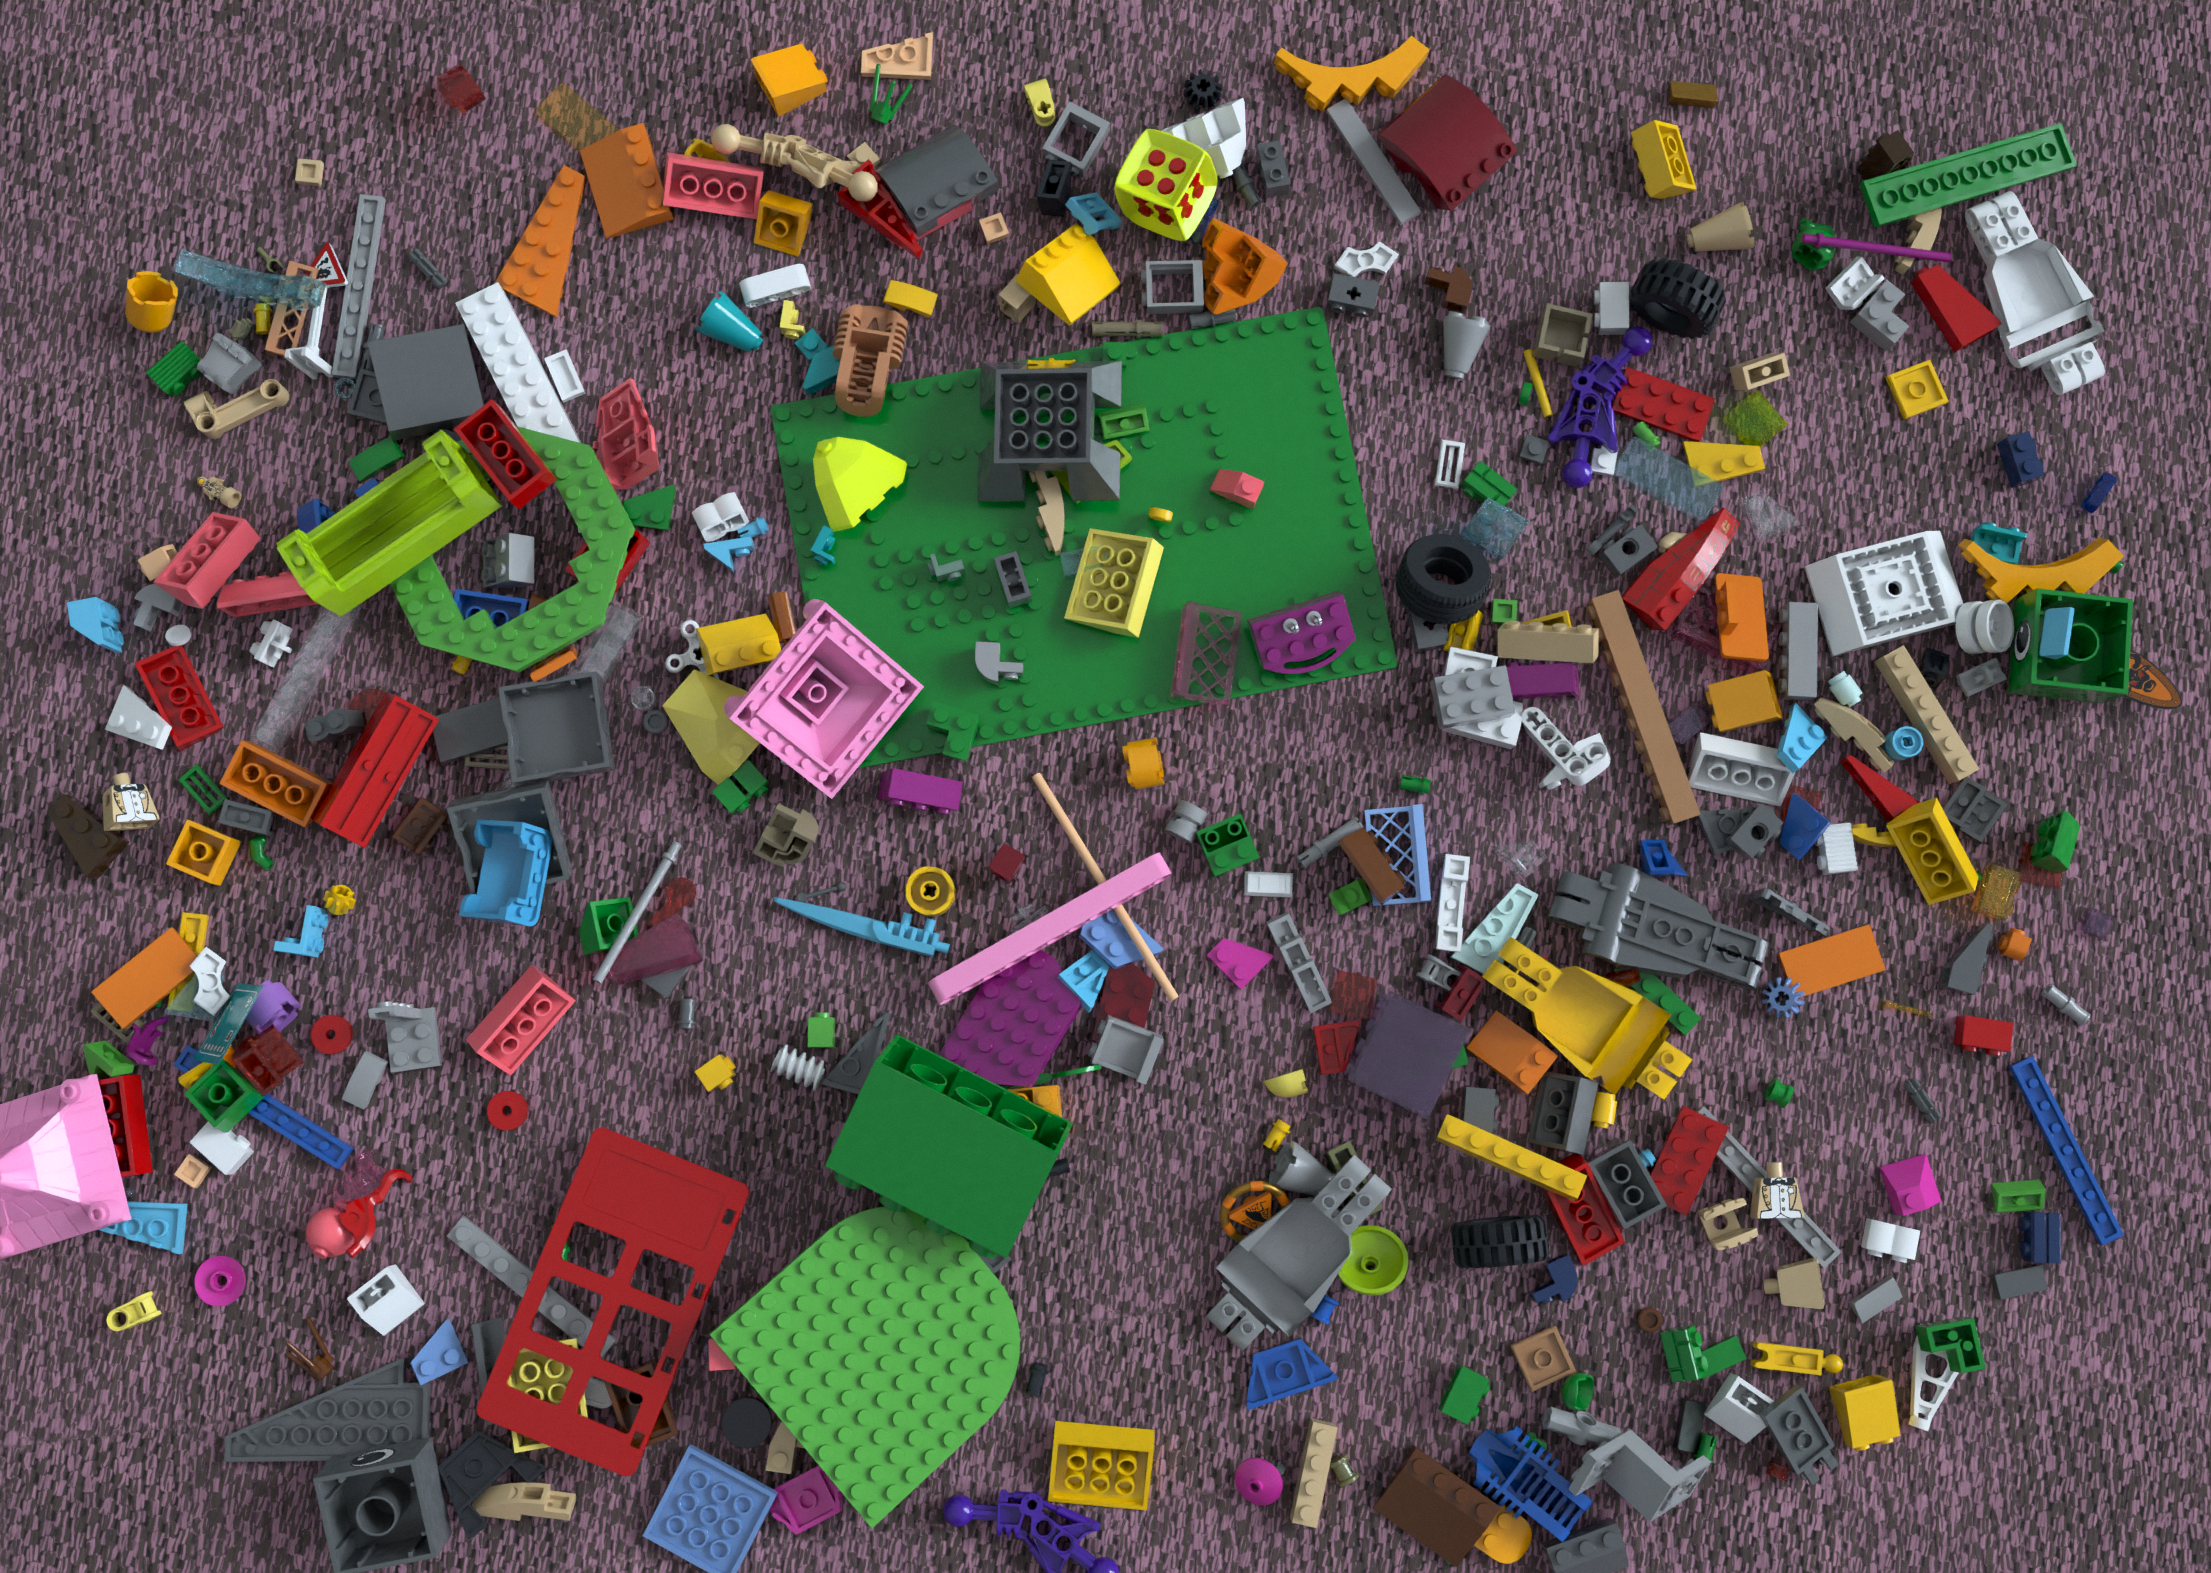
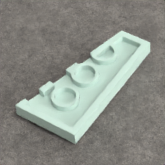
(1499, 925)

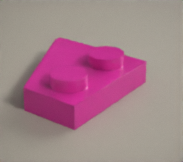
(1238, 961)

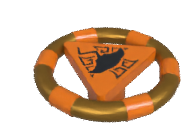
(1254, 1208)

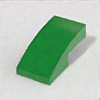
(375, 458)

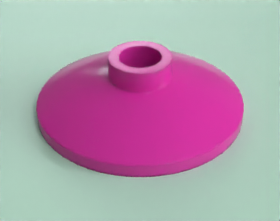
(208, 1284)
(1264, 1475)

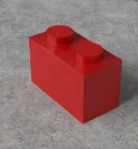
(1984, 1034)

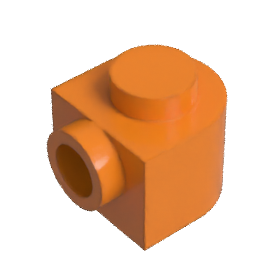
(2014, 944)

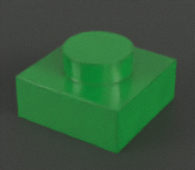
(1115, 352)

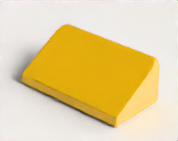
(1464, 634)

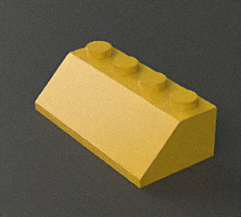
(1933, 852)

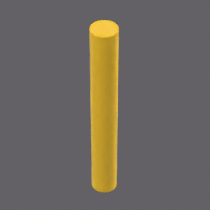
(1538, 384)

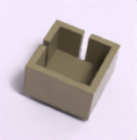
(1560, 332)

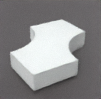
(1375, 259)
(208, 970)

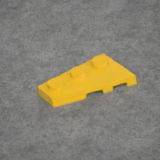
(1723, 460)

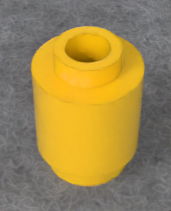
(1604, 1110)

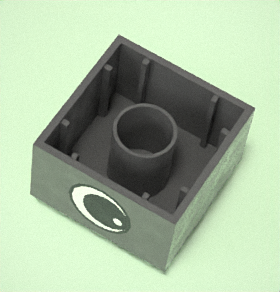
(383, 1506)

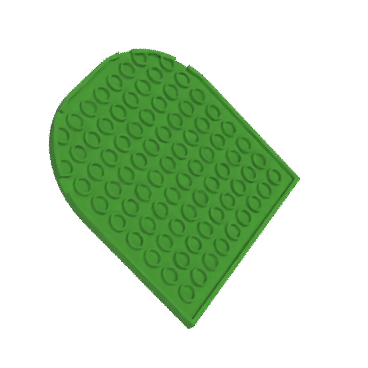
(878, 1351)

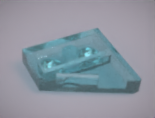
(185, 1006)

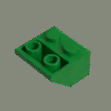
(2055, 842)
(1227, 845)

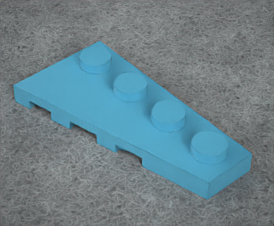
(154, 1224)

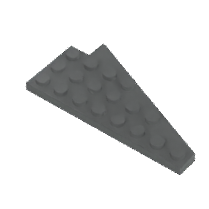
(347, 1419)

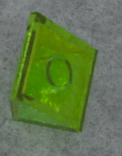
(1755, 420)

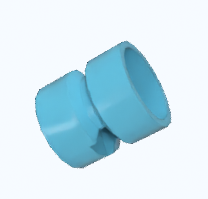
(1897, 745)

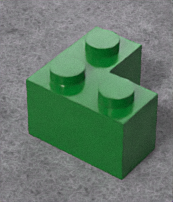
(959, 726)
(1959, 1340)

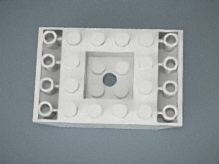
(1856, 599)

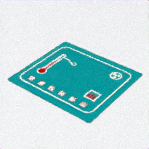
(228, 1023)

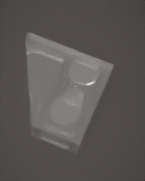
(1766, 516)

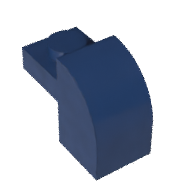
(1562, 1280)

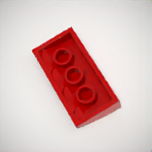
(179, 696)

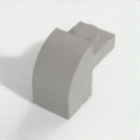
(154, 600)
(989, 665)

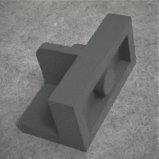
(246, 817)

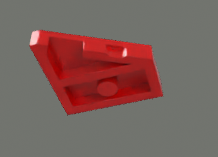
(1335, 1045)

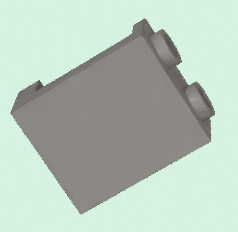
(1125, 1048)

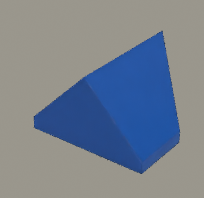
(1658, 860)

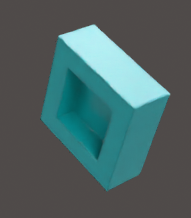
(810, 344)

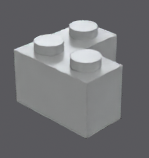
(1876, 318)

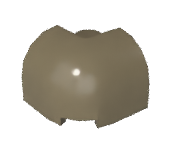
(787, 836)

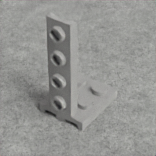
(410, 1035)

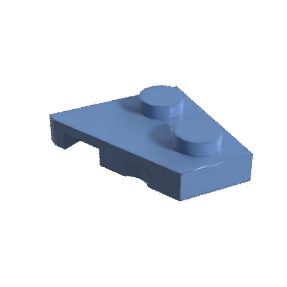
(439, 1355)

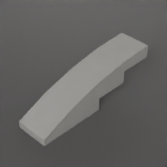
(1299, 962)

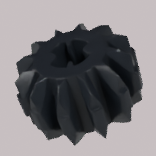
(1194, 93)

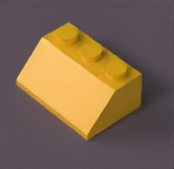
(1662, 160)
(738, 644)

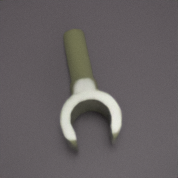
(269, 260)

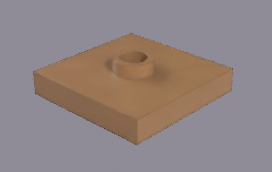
(1542, 1358)

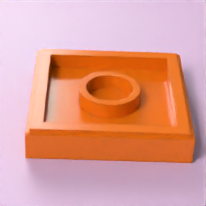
(553, 663)

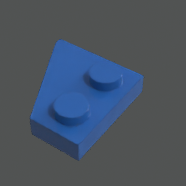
(1802, 827)

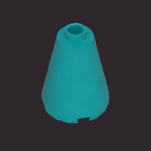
(729, 325)

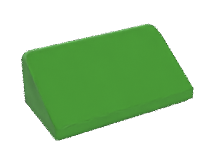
(1123, 421)
(2018, 1196)

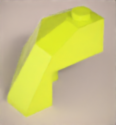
(853, 478)

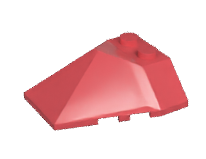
(625, 437)

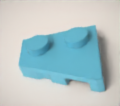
(1086, 978)

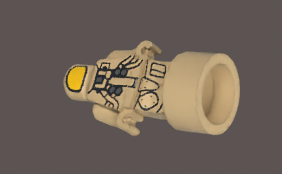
(214, 488)

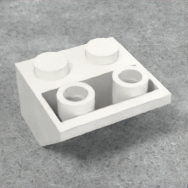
(386, 1300)
(1738, 1408)

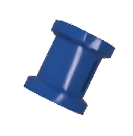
(1325, 1309)

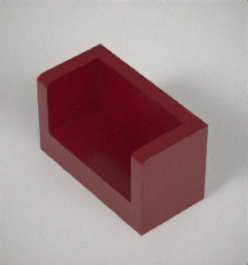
(1006, 863)
(1462, 993)

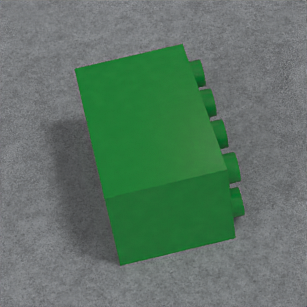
(948, 1147)

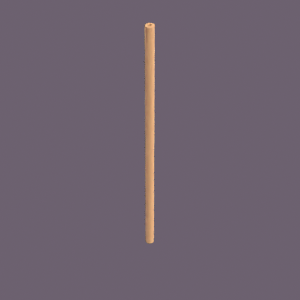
(1099, 878)

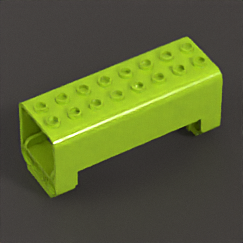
(390, 527)

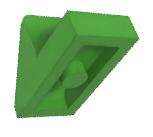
(106, 1060)

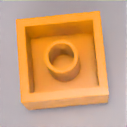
(203, 852)

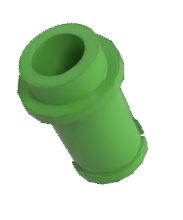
(1644, 433)

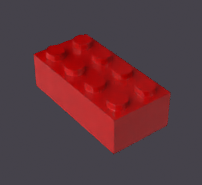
(505, 454)

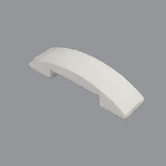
(1451, 903)

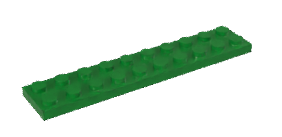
(1967, 175)

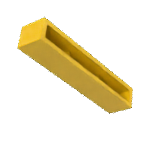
(1511, 1158)

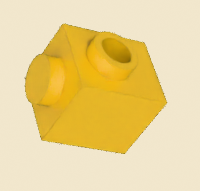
(716, 1073)

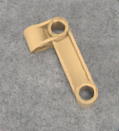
(236, 411)

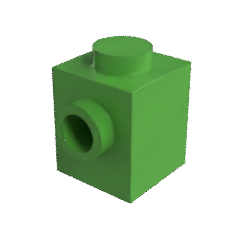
(821, 1031)

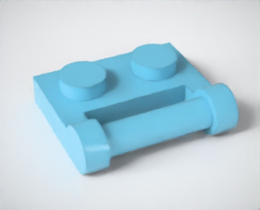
(1092, 206)

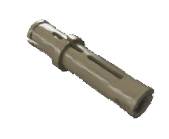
(1127, 329)

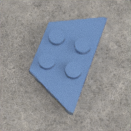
(1113, 943)

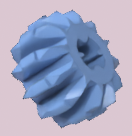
(1790, 1004)

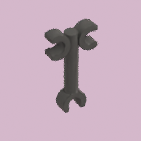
(1612, 529)

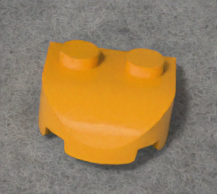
(1505, 1537)

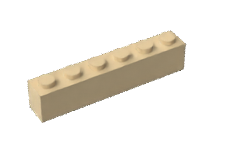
(1926, 715)

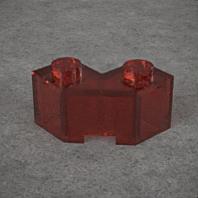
(460, 89)

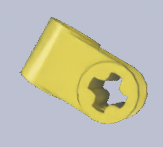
(1040, 100)
(136, 1311)

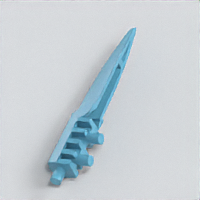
(894, 934)

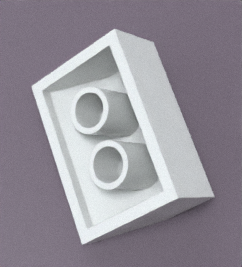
(1495, 732)

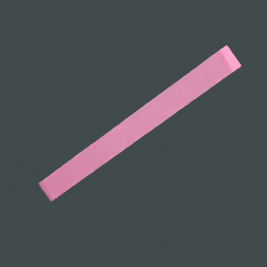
(1049, 928)

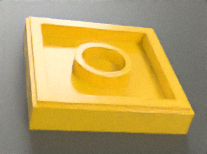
(1916, 389)

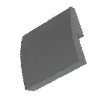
(1973, 810)

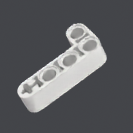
(1559, 744)

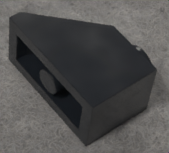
(1055, 188)

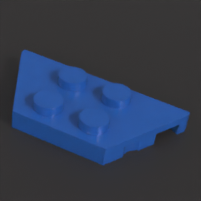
(1285, 1372)

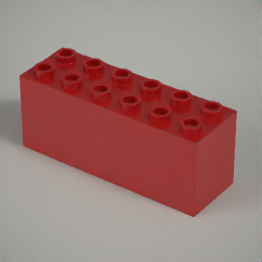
(375, 769)

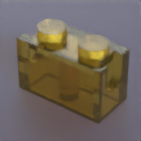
(1996, 892)

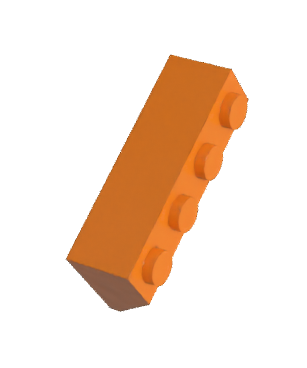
(275, 783)

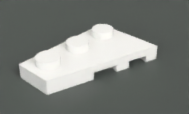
(137, 721)

